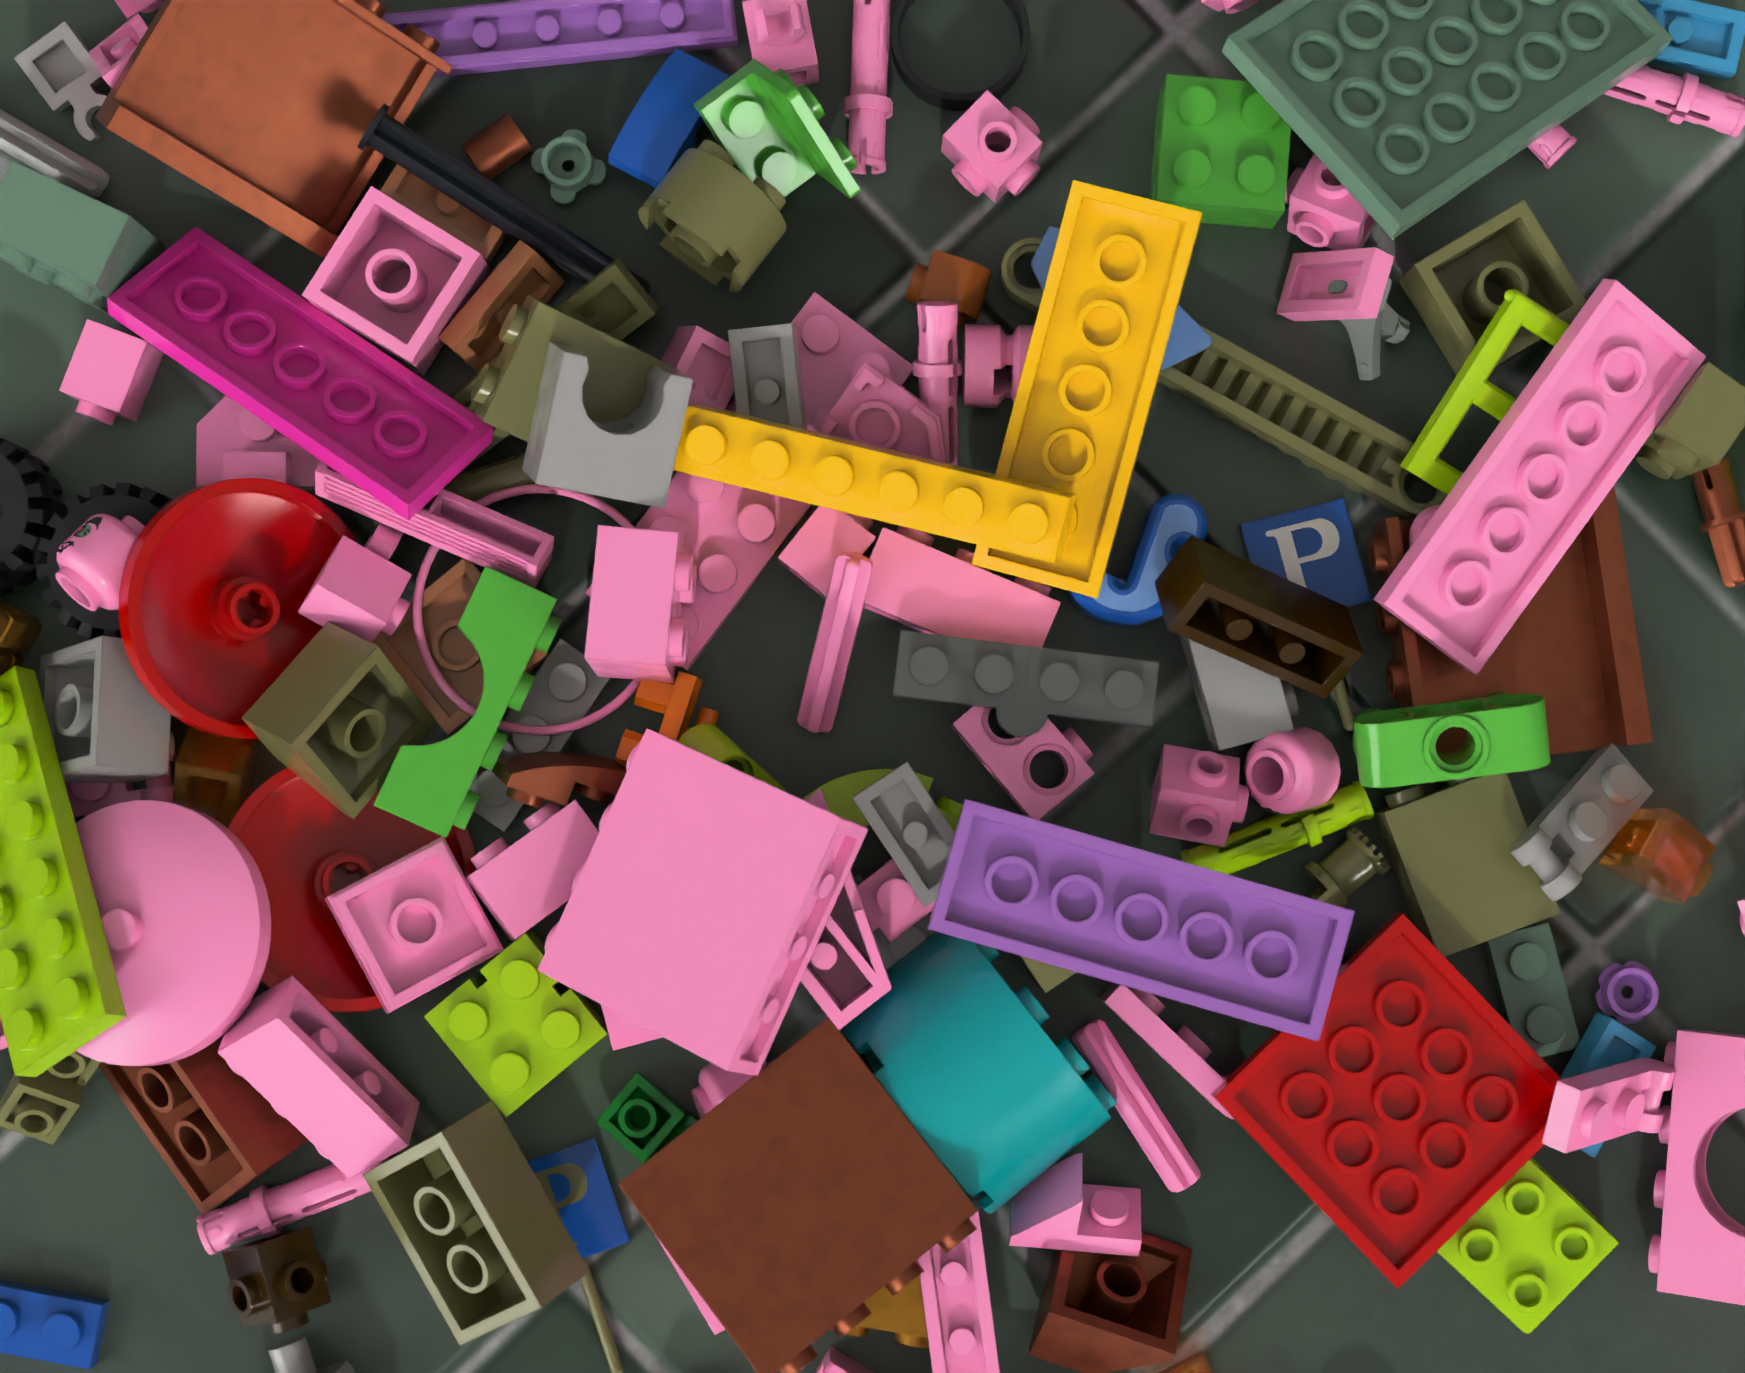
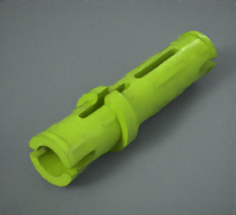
(1283, 832)

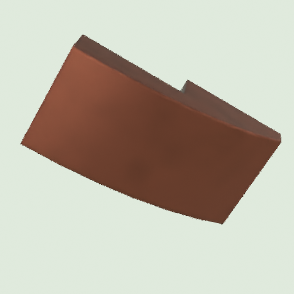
(553, 775)

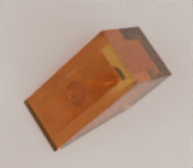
(214, 773)
(1661, 855)

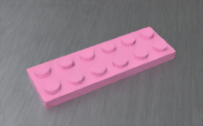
(1540, 476)
(742, 529)

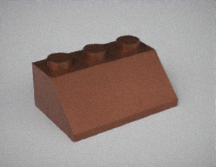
(205, 1123)

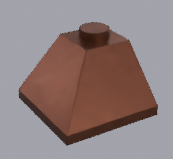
(1112, 1308)

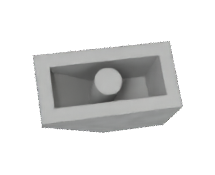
(1236, 699)

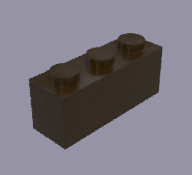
(1257, 617)

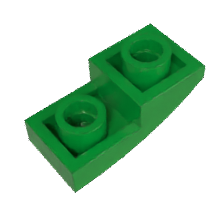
(645, 1118)

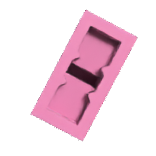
(1011, 758)

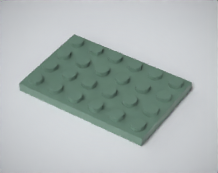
(1434, 92)

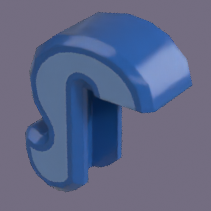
(1135, 598)

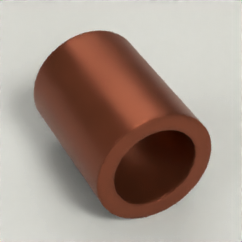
(496, 147)

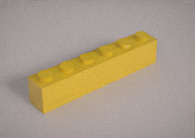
(875, 482)

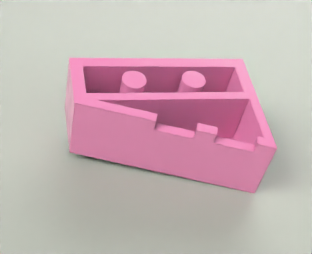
(846, 966)

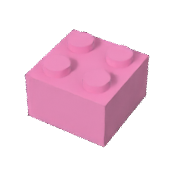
(396, 279)
(638, 604)

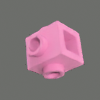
(989, 128)
(1324, 210)
(1196, 796)

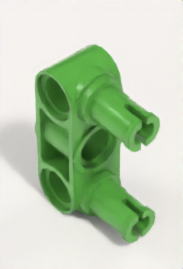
(1502, 737)

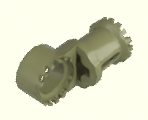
(1345, 869)

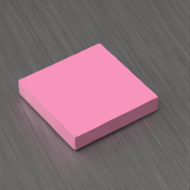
(414, 924)

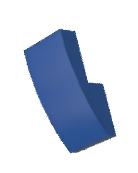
(664, 118)

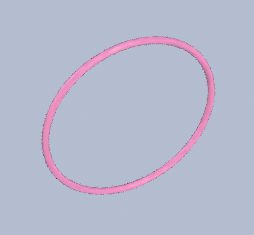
(424, 649)

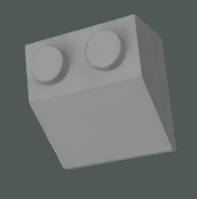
(103, 715)

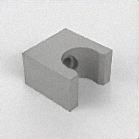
(605, 459)

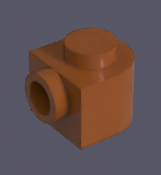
(953, 281)

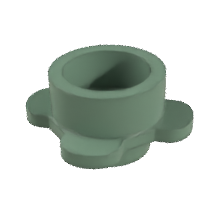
(573, 148)

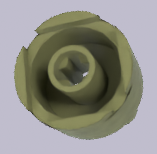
(715, 216)

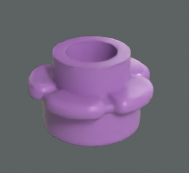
(1643, 997)

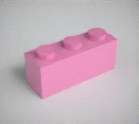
(952, 595)
(320, 1078)

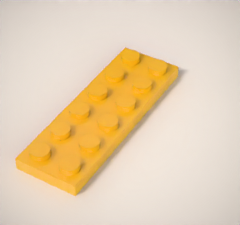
(1094, 371)

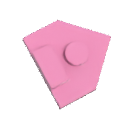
(886, 415)
(241, 445)

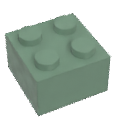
(69, 237)

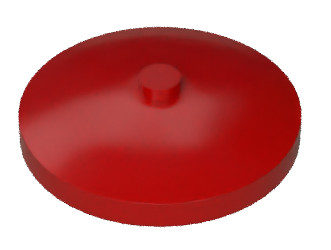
(219, 594)
(310, 853)

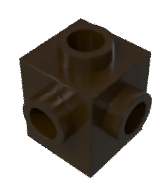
(277, 1280)

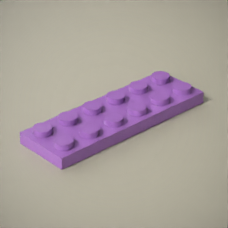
(1141, 920)

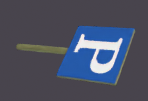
(1317, 552)

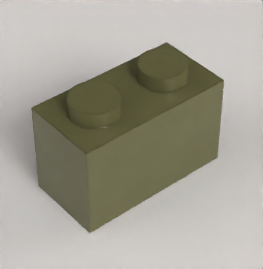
(1696, 426)

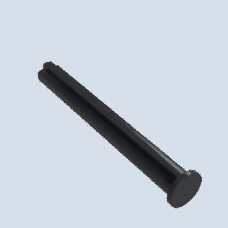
(485, 198)

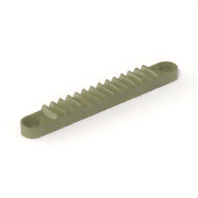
(1274, 409)

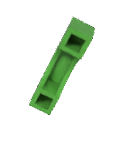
(434, 780)

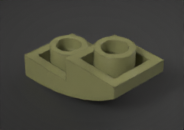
(46, 1103)

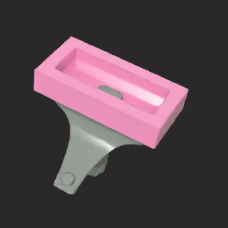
(1350, 289)

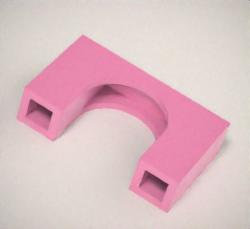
(1698, 1242)

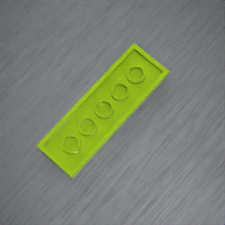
(53, 945)

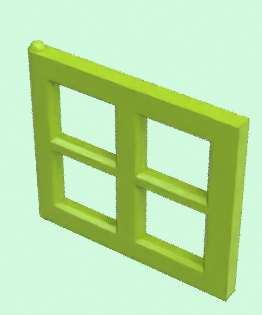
(1473, 387)

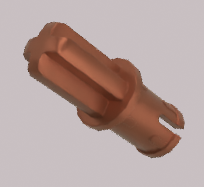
(1723, 520)

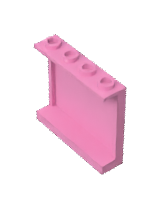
(701, 902)

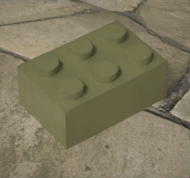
(476, 1224)

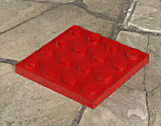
(1401, 1106)

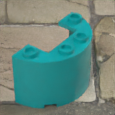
(977, 1069)

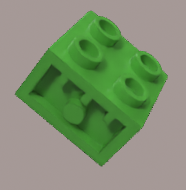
(775, 130)

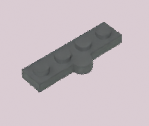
(1025, 681)

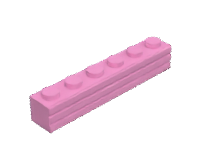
(453, 526)

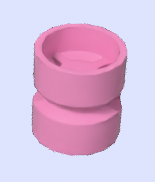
(984, 356)

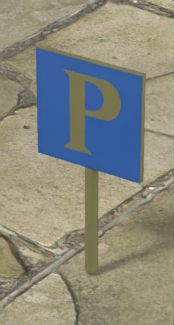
(589, 1210)

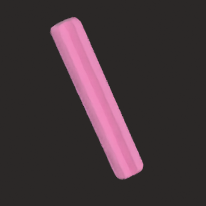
(834, 642)
(1136, 1106)

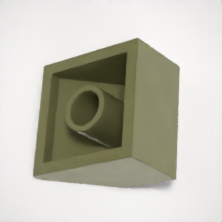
(339, 717)

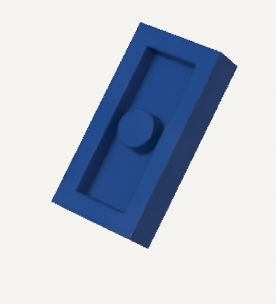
(51, 1324)

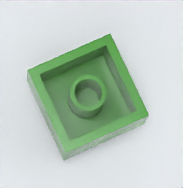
(1220, 151)

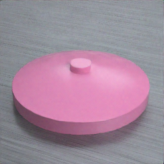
(180, 925)

